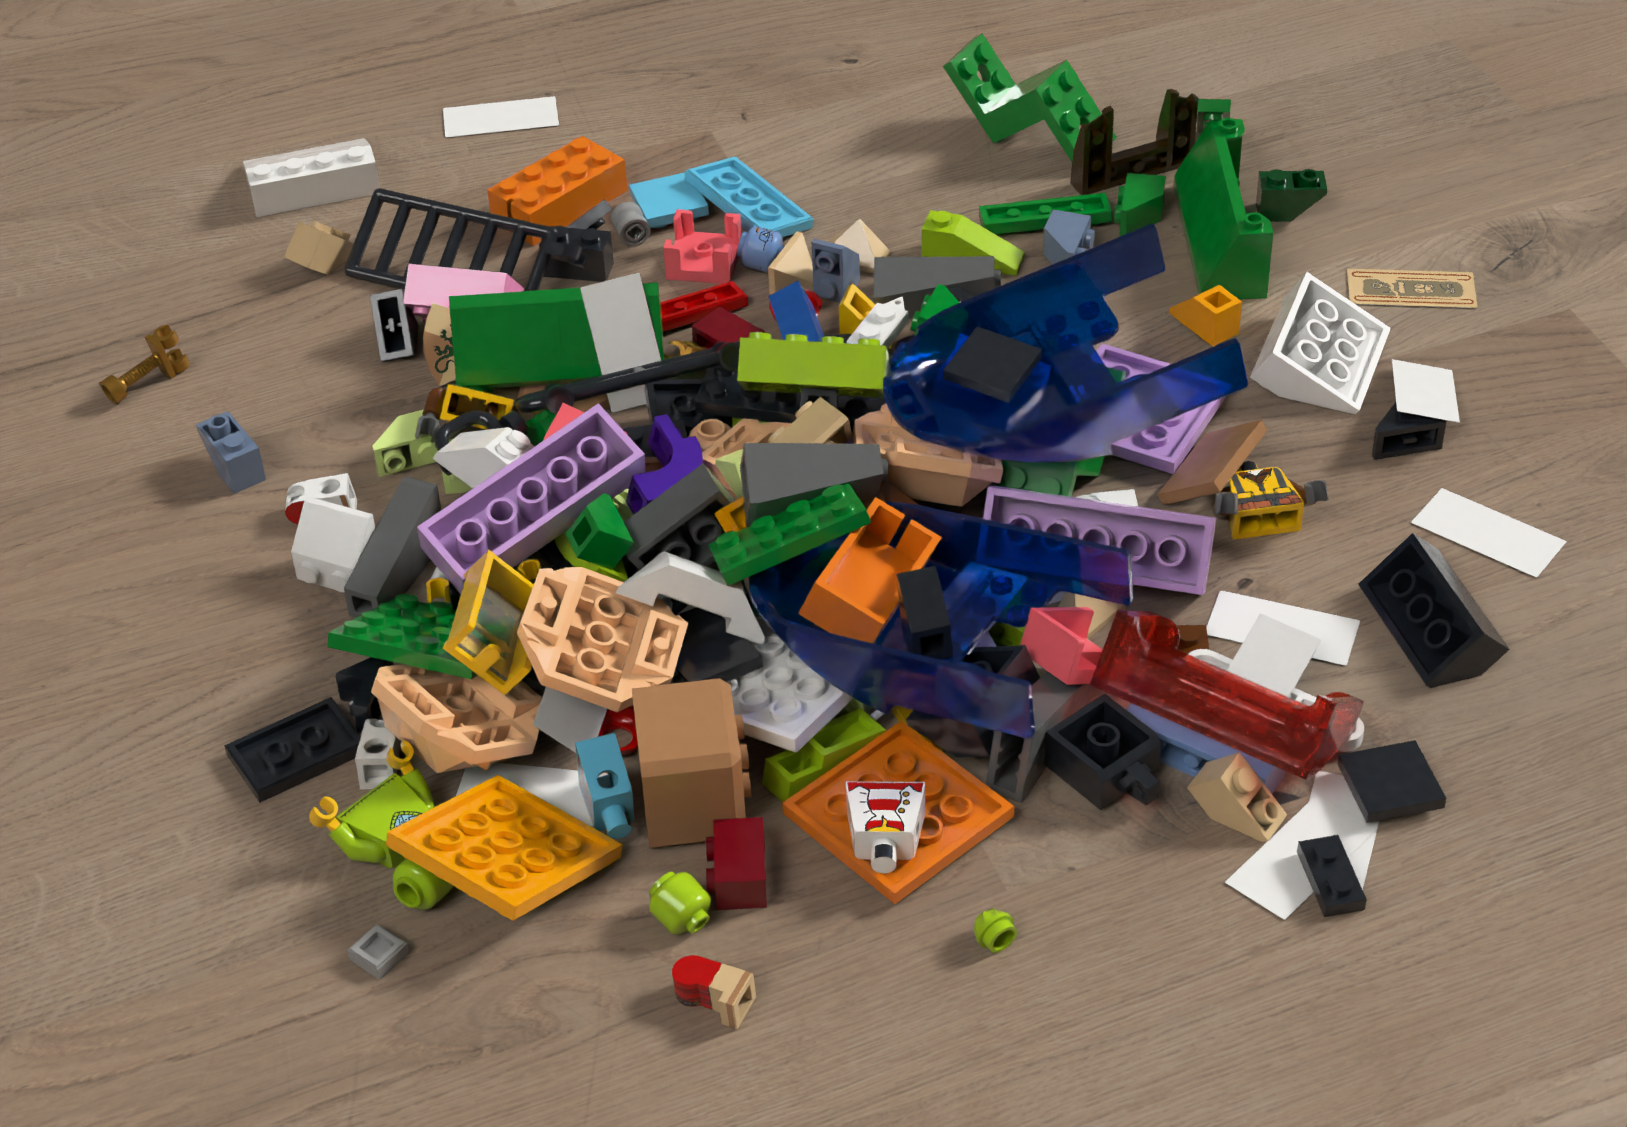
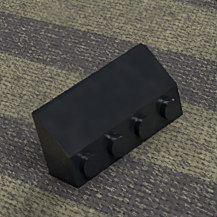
(1432, 614)

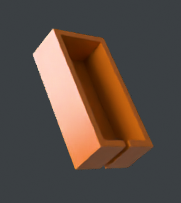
(560, 186)
(859, 584)

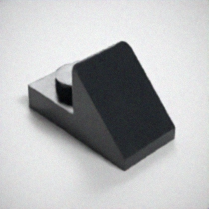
(356, 686)

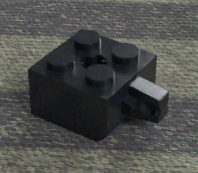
(1105, 753)

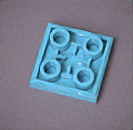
(665, 195)

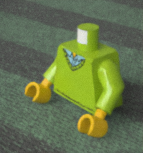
(364, 825)

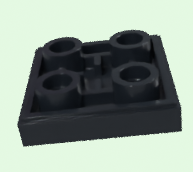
(992, 364)
(1391, 781)

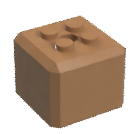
(690, 759)

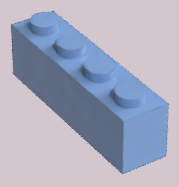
(1190, 750)

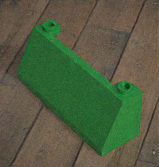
(1221, 238)
(529, 337)

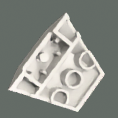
(697, 587)

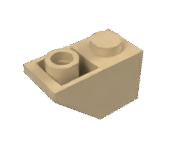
(318, 248)
(1237, 797)

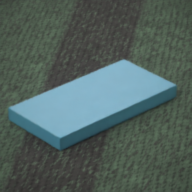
(743, 192)

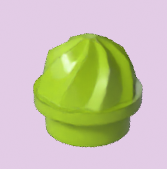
(994, 930)

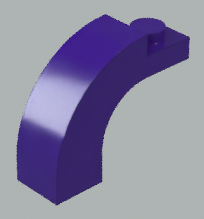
(675, 454)

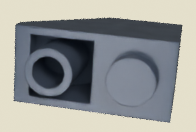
(1067, 235)
(833, 269)
(232, 452)

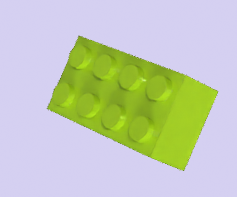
(799, 363)

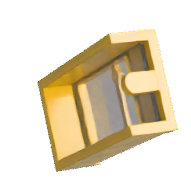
(488, 623)

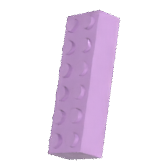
(533, 496)
(1165, 546)

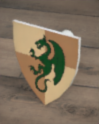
(439, 345)

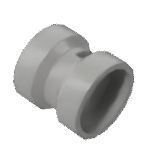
(630, 224)

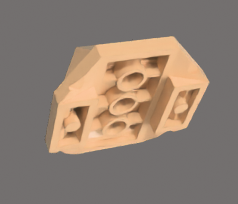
(924, 468)
(595, 640)

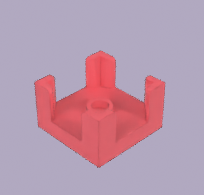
(702, 254)

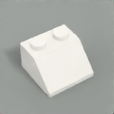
(482, 453)
(329, 542)

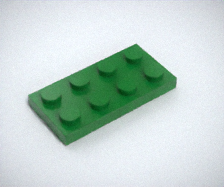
(788, 533)

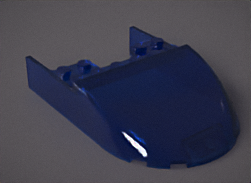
(1070, 399)
(985, 576)

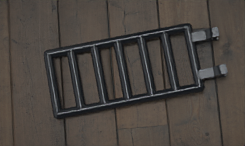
(549, 248)

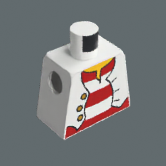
(885, 821)

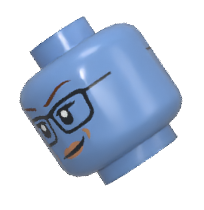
(759, 248)

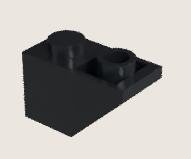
(924, 614)

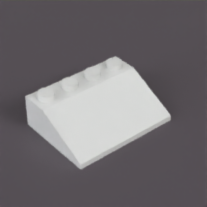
(311, 177)
(1320, 348)

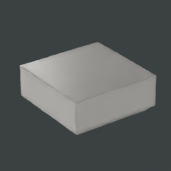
(378, 951)

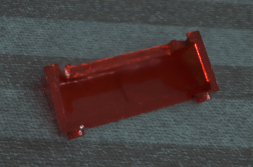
(1148, 671)

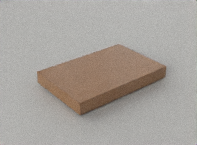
(1212, 462)

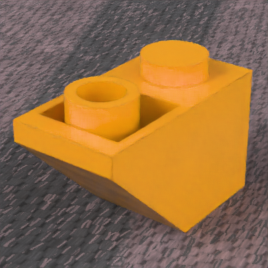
(1210, 315)

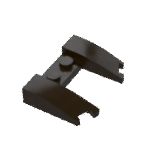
(1099, 169)

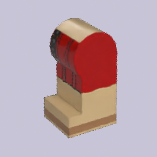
(715, 987)

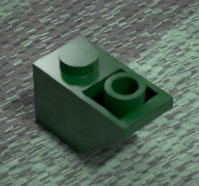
(1288, 193)

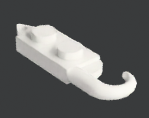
(882, 323)

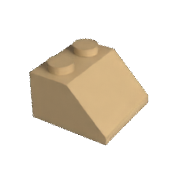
(815, 424)

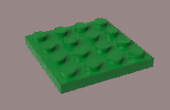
(404, 634)

